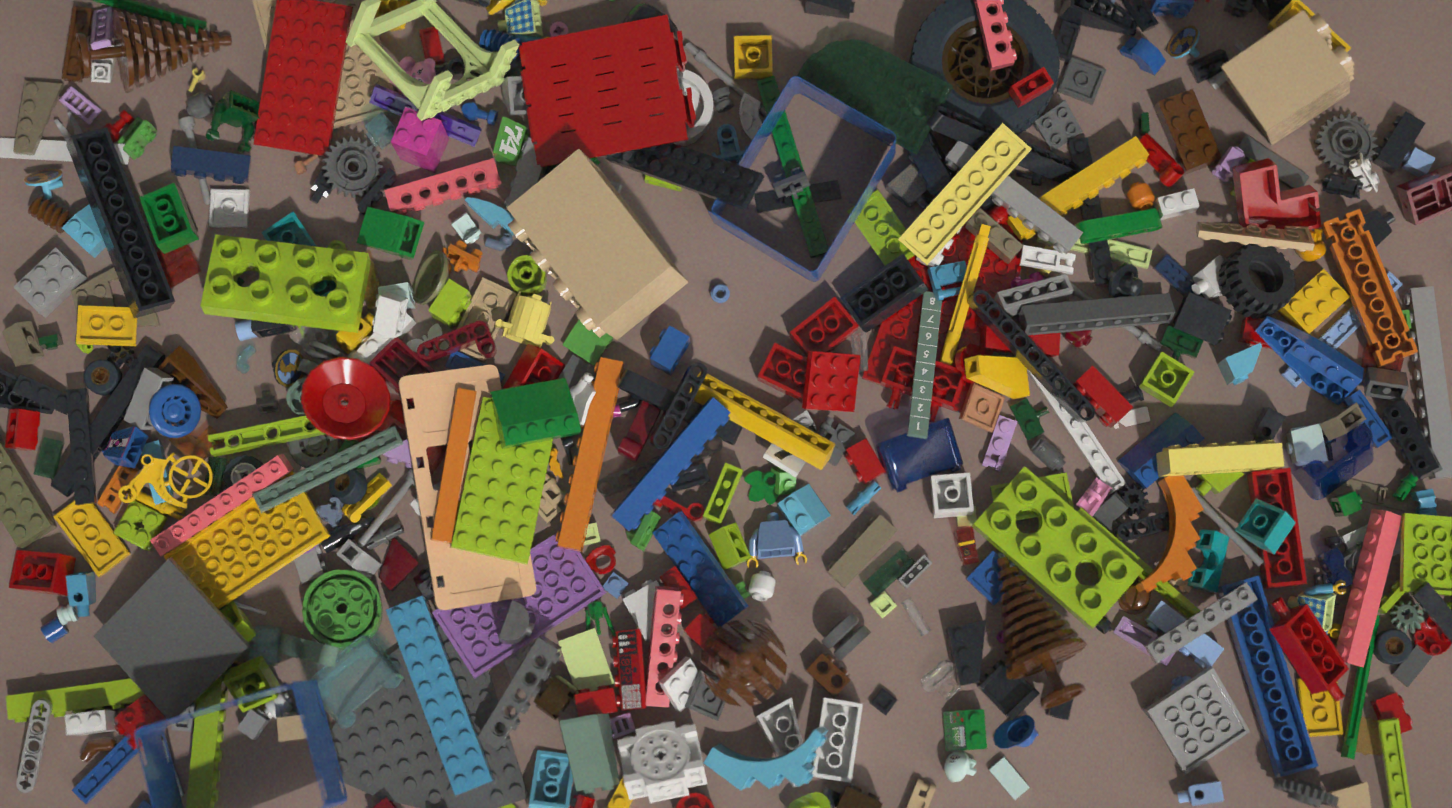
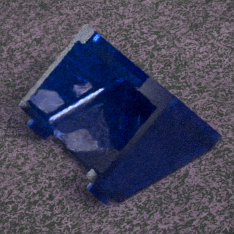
(916, 458)
(1321, 481)

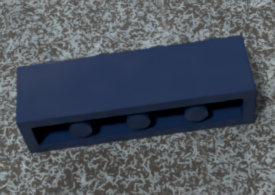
(210, 164)

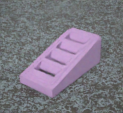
(66, 97)
(628, 717)

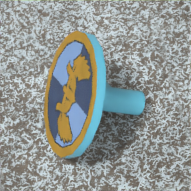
(1184, 42)
(47, 179)

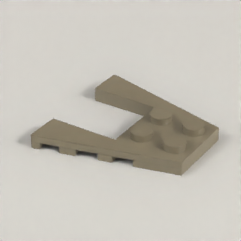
(99, 293)

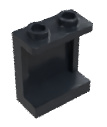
(1008, 695)

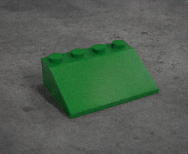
(535, 413)

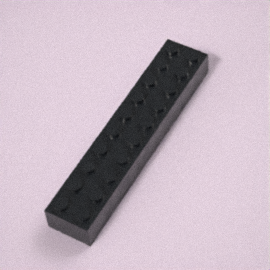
(120, 222)

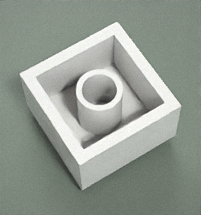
(951, 495)

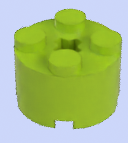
(517, 280)

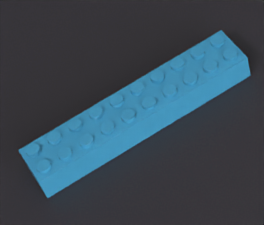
(440, 695)

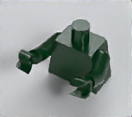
(235, 111)

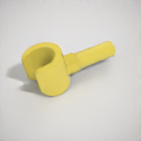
(196, 78)

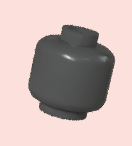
(200, 105)

